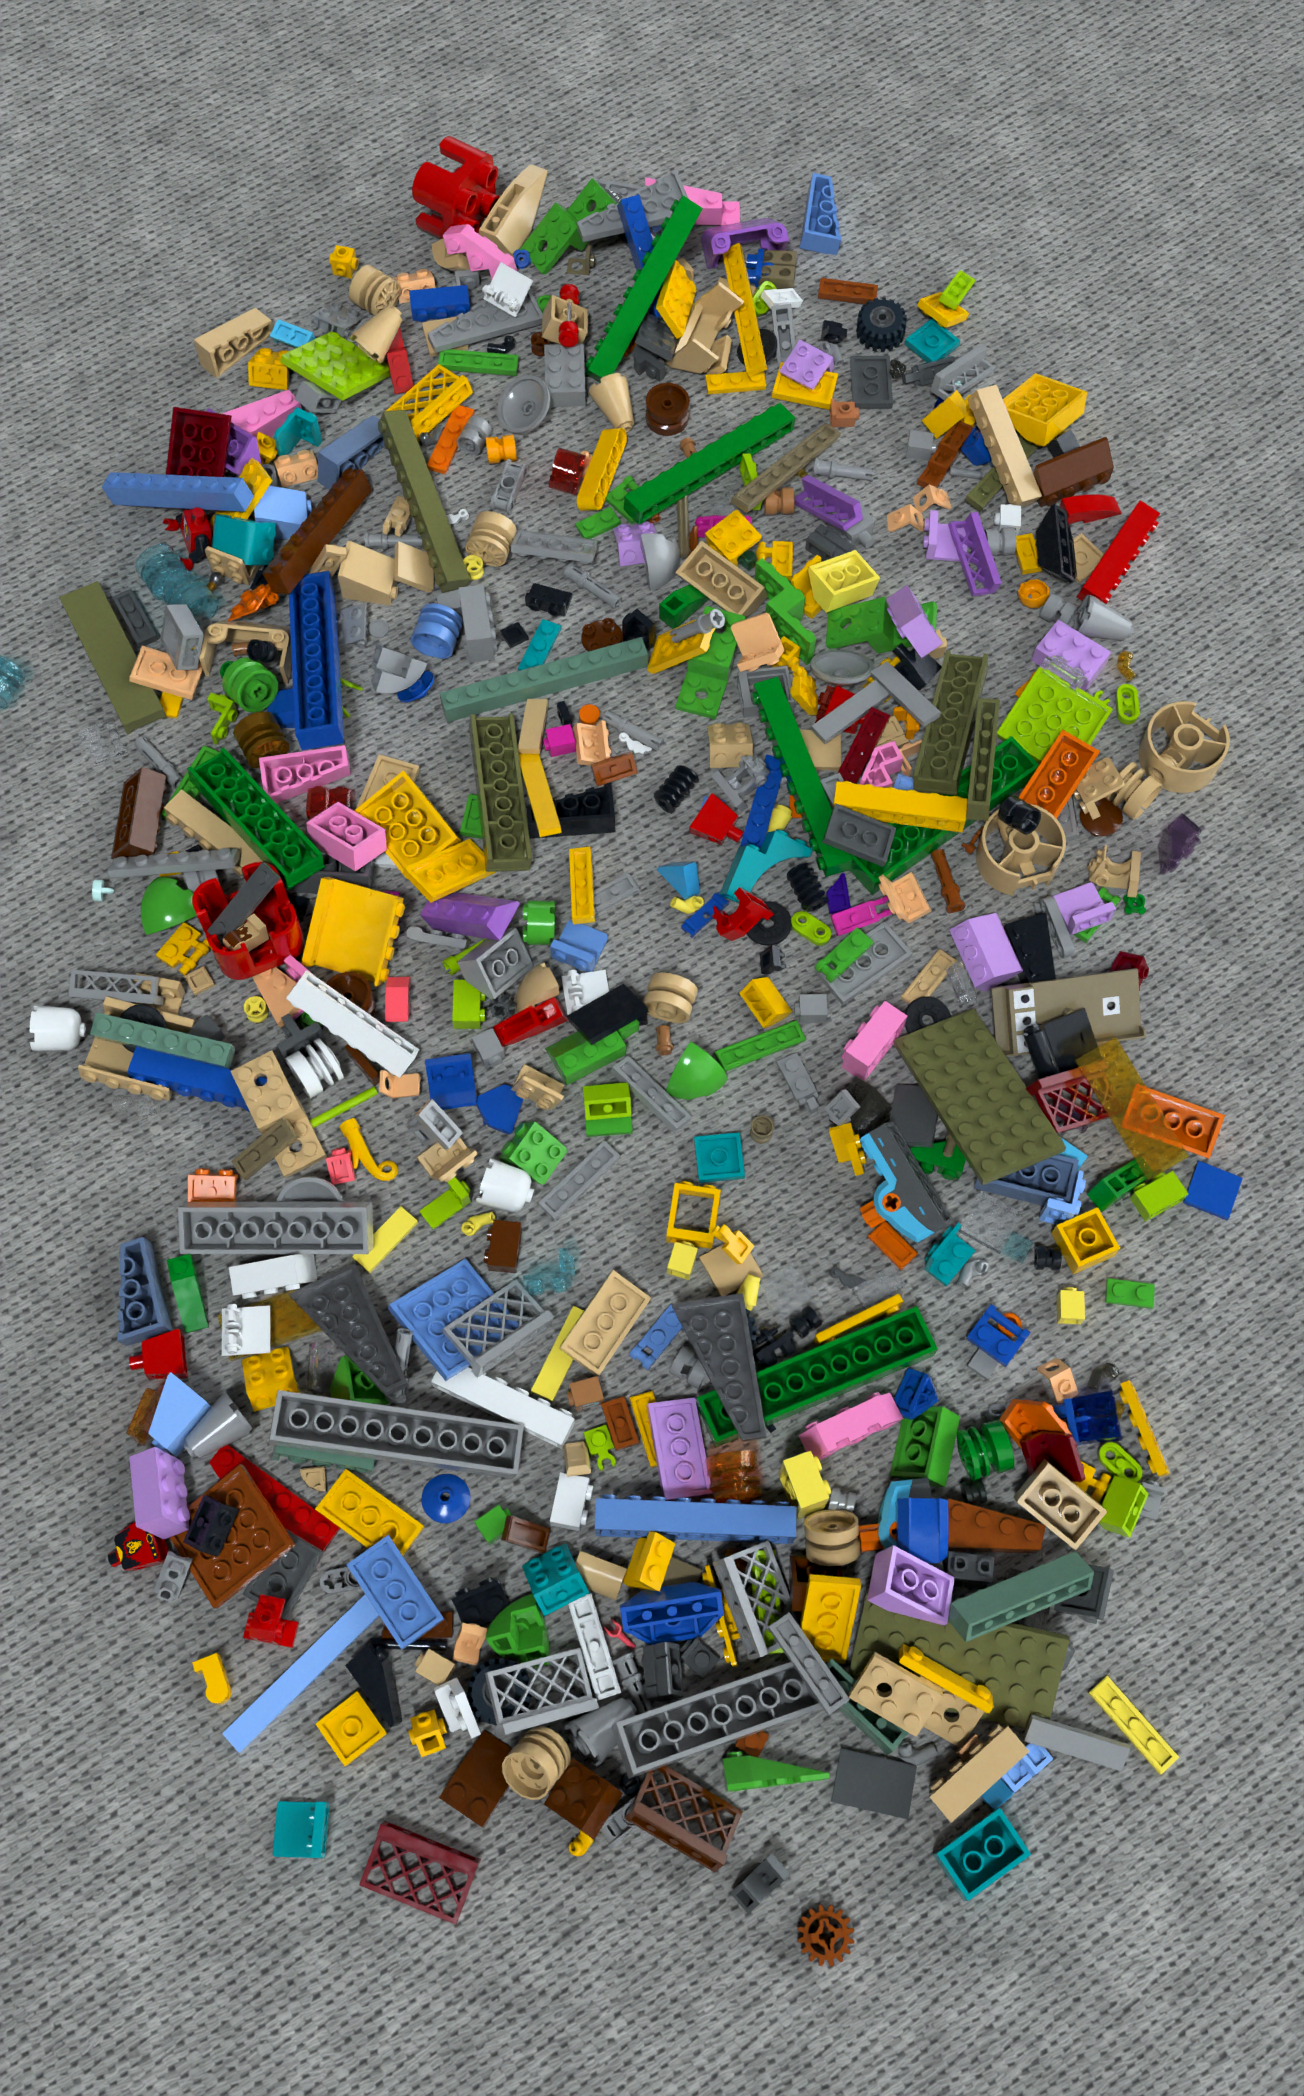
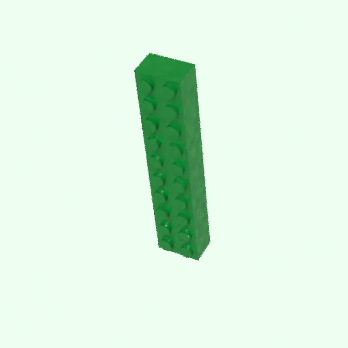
(912, 844)
(828, 1371)

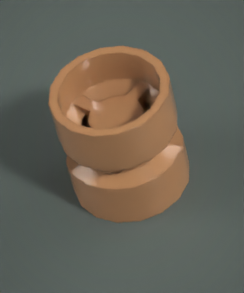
(780, 501)

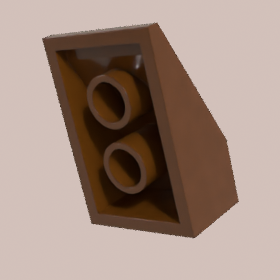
(479, 1780)

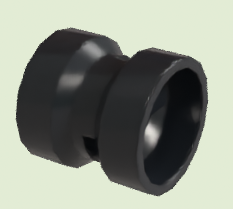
(261, 650)
(1047, 1258)
(805, 1322)

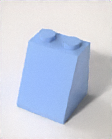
(285, 508)
(176, 1415)

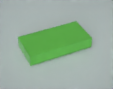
(608, 1126)

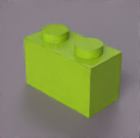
(467, 1006)
(607, 1101)
(1159, 1195)
(1123, 1506)

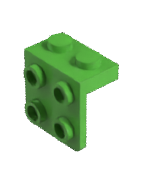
(533, 1151)

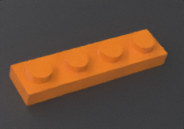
(447, 444)

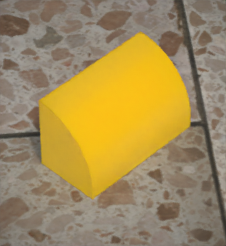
(945, 414)
(765, 1001)

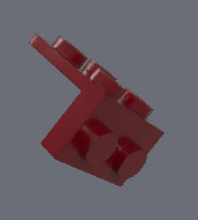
(1057, 1449)

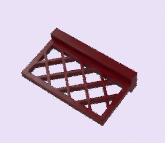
(1065, 1082)
(426, 1848)

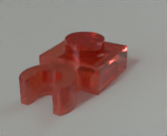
(824, 701)

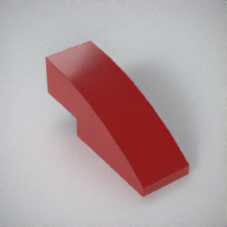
(1089, 507)
(530, 1022)

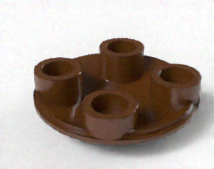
(601, 634)
(1107, 823)

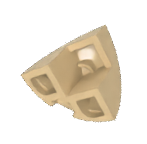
(452, 262)
(536, 987)

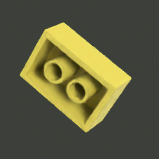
(804, 1484)

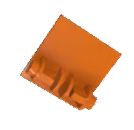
(253, 601)

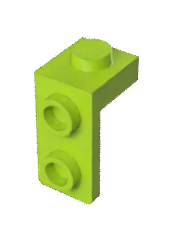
(229, 714)
(447, 1203)

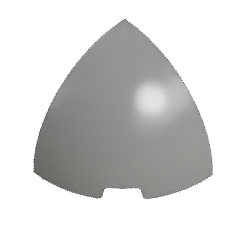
(661, 559)
(394, 670)

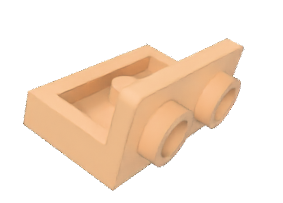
(420, 280)
(296, 468)
(591, 743)

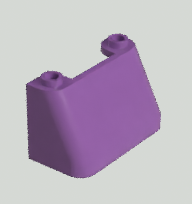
(718, 239)

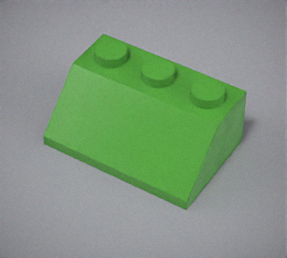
(577, 1057)
(926, 1446)

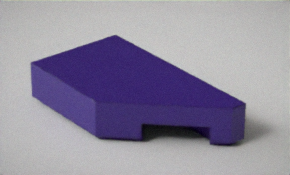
(838, 896)

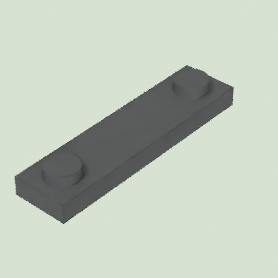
(244, 902)

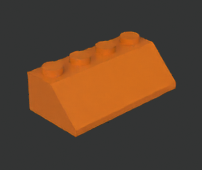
(1059, 773)
(1192, 1124)

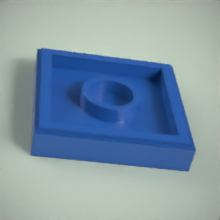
(1213, 1190)

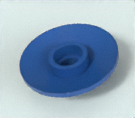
(418, 689)
(449, 1510)

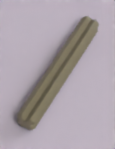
(683, 527)

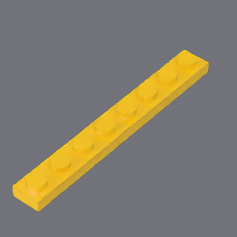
(745, 314)

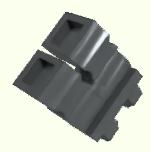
(971, 1568)

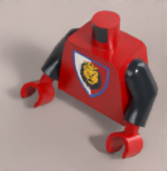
(195, 532)

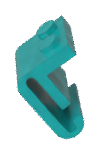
(244, 539)

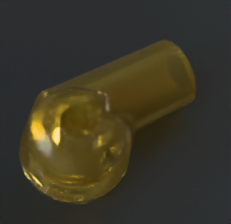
(1123, 665)

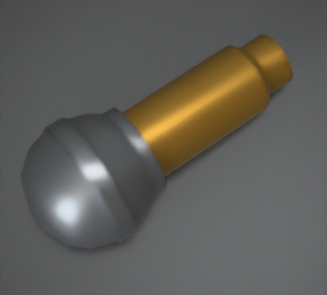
(216, 580)

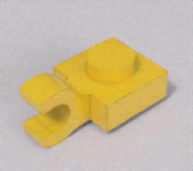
(735, 1245)

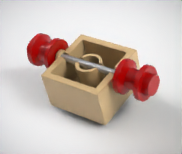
(563, 318)

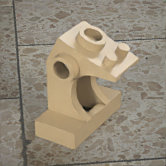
(1115, 875)

